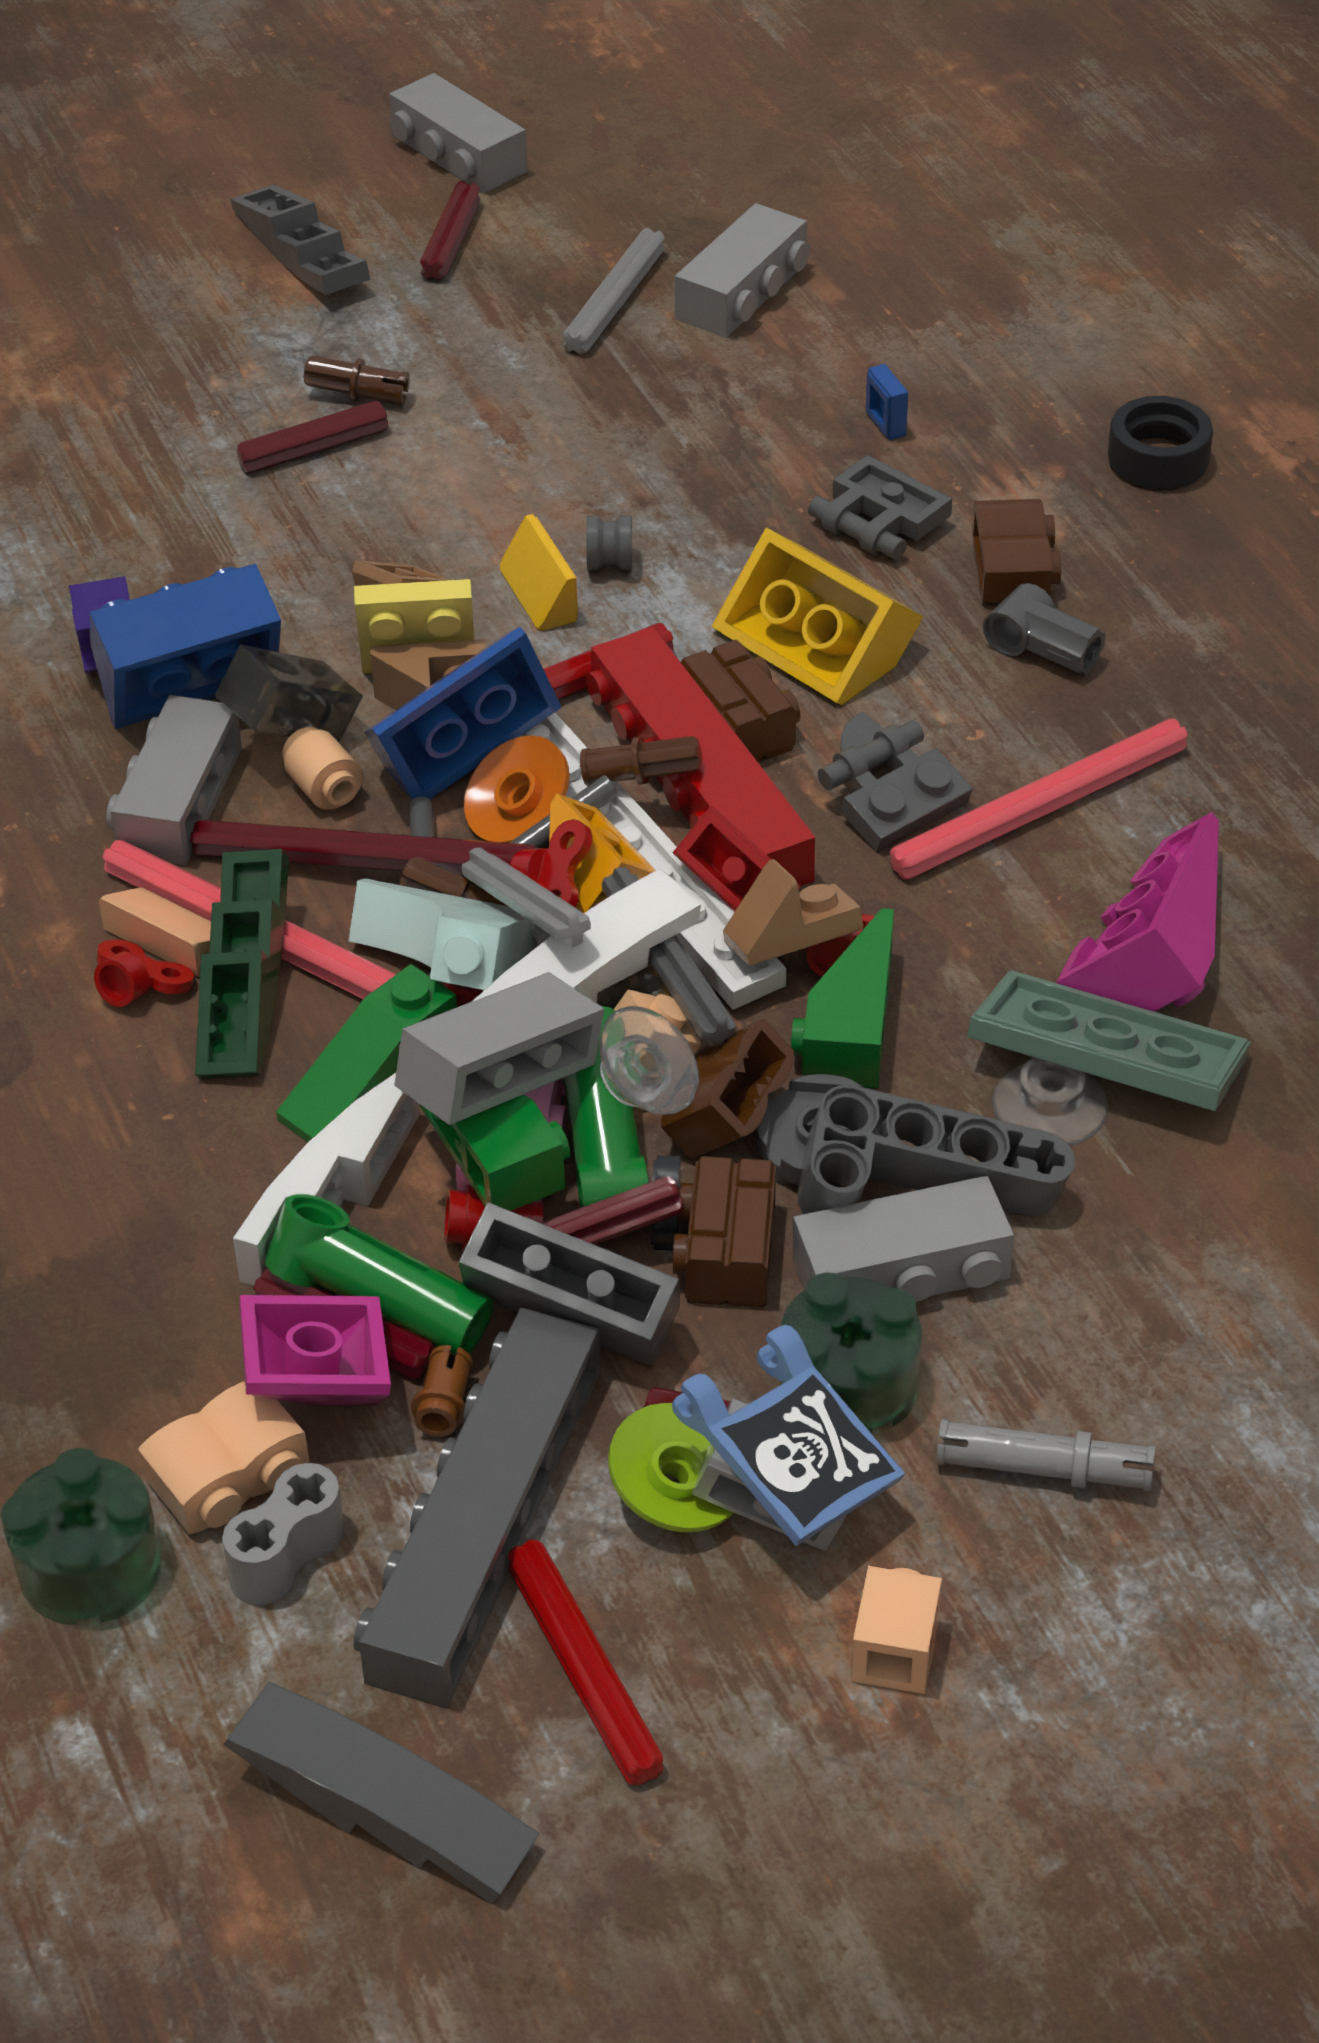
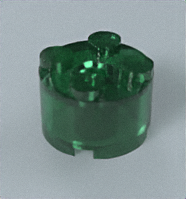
(861, 1343)
(83, 1538)

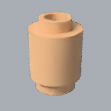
(322, 768)

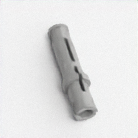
(1046, 1455)

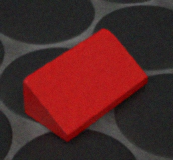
(722, 857)

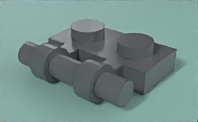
(888, 497)
(902, 800)

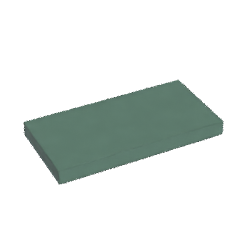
(1110, 1039)

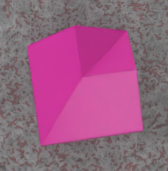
(314, 1349)

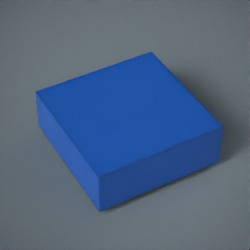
(886, 401)

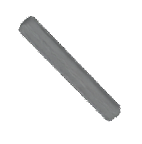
(613, 291)
(526, 897)

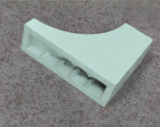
(454, 935)

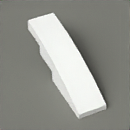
(618, 939)
(337, 1164)

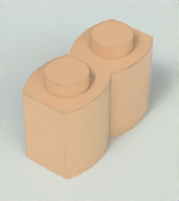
(221, 1457)

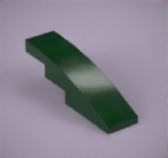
(242, 964)

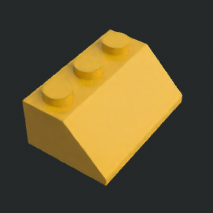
(815, 619)

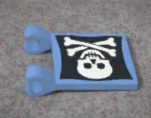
(795, 1444)

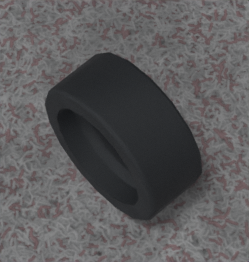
(1153, 465)

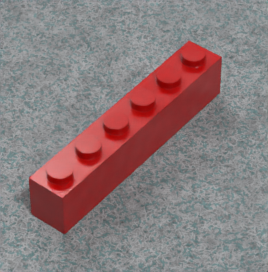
(659, 700)

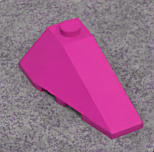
(1160, 931)

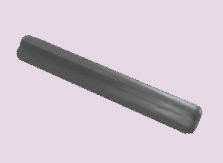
(682, 977)

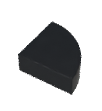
(664, 1231)

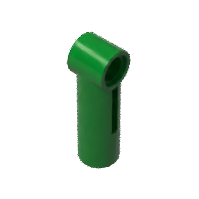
(602, 1136)
(321, 1249)

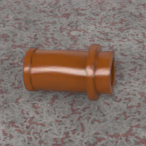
(440, 1403)

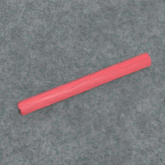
(1037, 799)
(197, 895)

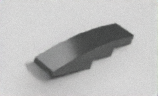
(298, 240)
(383, 1788)

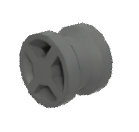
(609, 543)

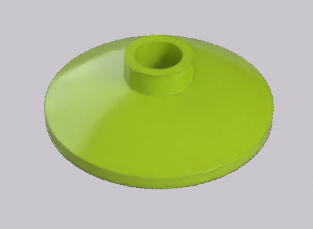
(658, 1444)

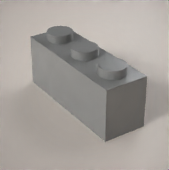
(458, 132)
(741, 270)
(176, 777)
(498, 1047)
(911, 1240)

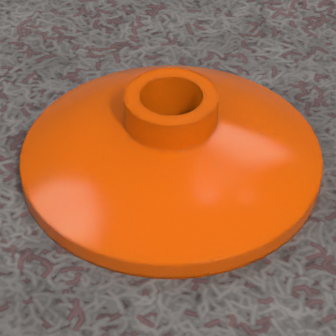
(515, 787)

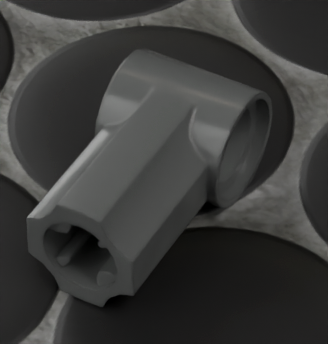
(1032, 623)

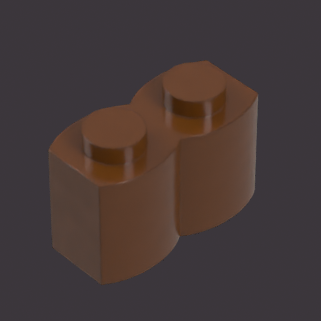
(1013, 547)
(731, 1089)

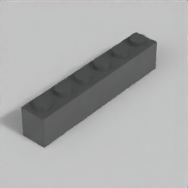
(479, 1508)

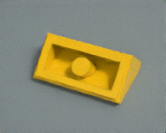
(540, 576)

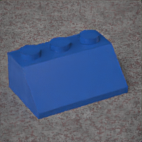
(179, 640)
(464, 716)

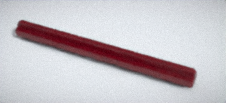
(341, 846)

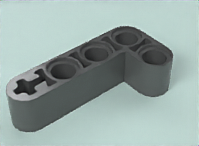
(1022, 1162)

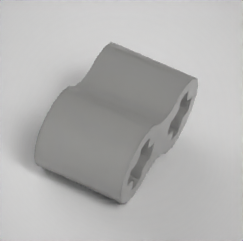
(284, 1533)

